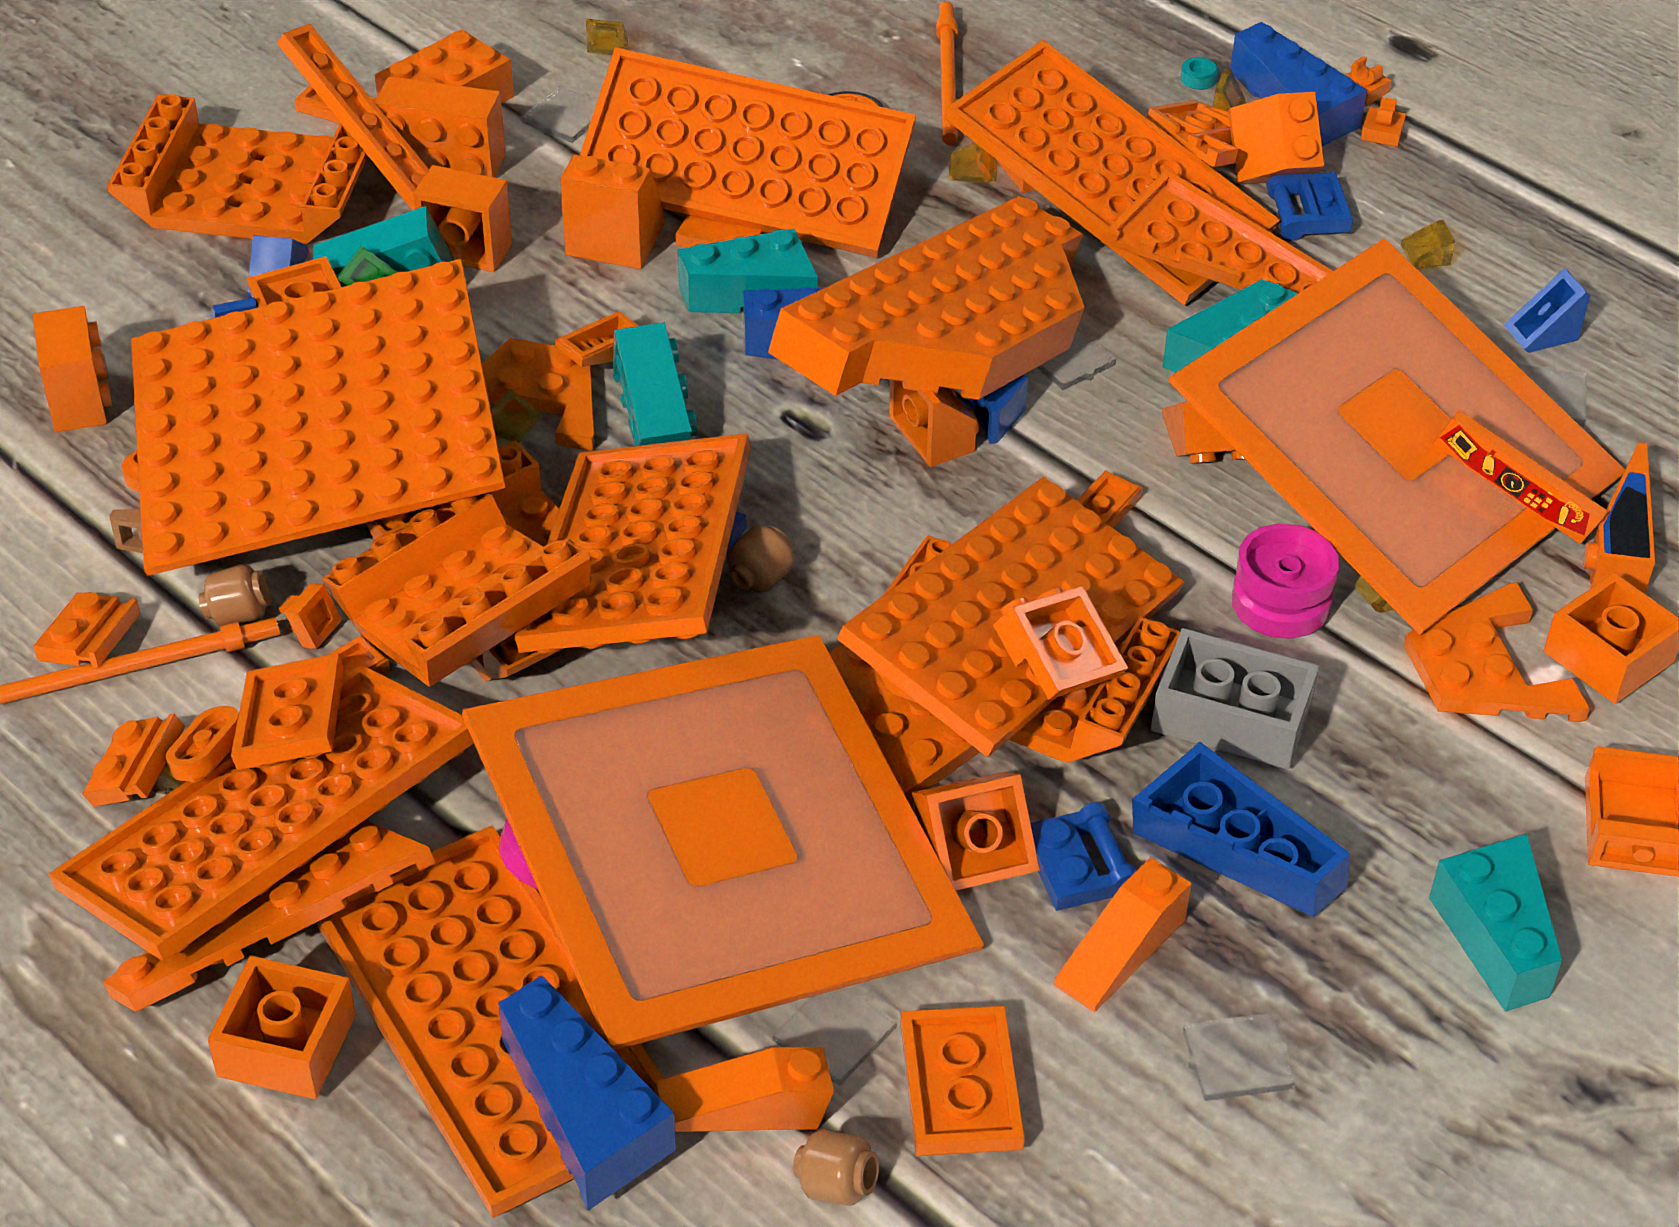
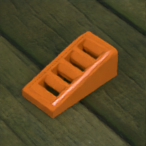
(598, 335)

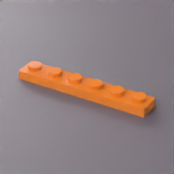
(354, 109)

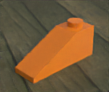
(1126, 934)
(752, 1092)

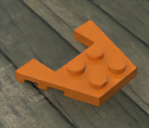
(1198, 128)
(546, 382)
(1472, 670)

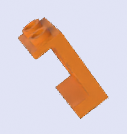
(1633, 811)

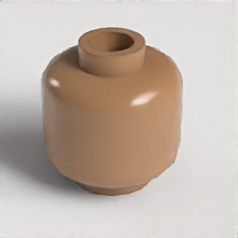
(760, 558)
(235, 595)
(836, 1167)

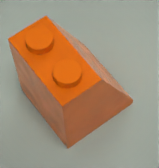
(610, 211)

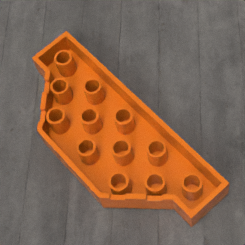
(945, 312)

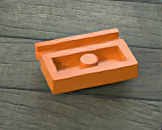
(86, 629)
(132, 760)

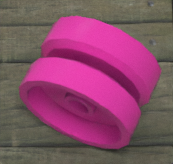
(1284, 580)

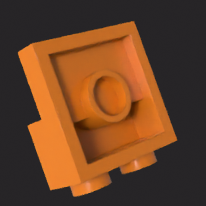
(1060, 641)

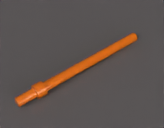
(946, 32)
(230, 637)

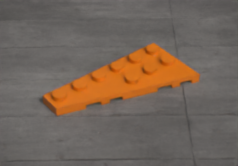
(1207, 238)
(296, 901)

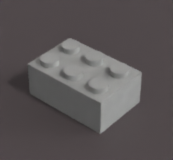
(1234, 698)

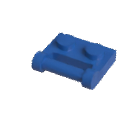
(1321, 199)
(1066, 863)

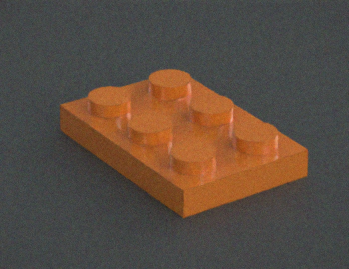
(288, 712)
(961, 1081)

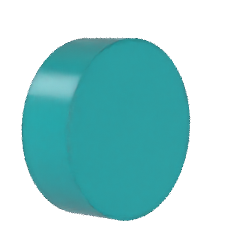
(1199, 73)

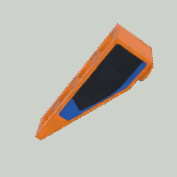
(1626, 532)

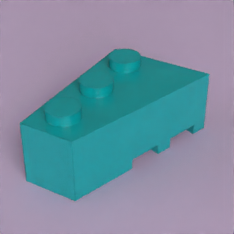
(400, 242)
(718, 272)
(1220, 321)
(651, 387)
(1500, 919)

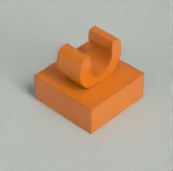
(1370, 79)
(1383, 124)
(311, 615)

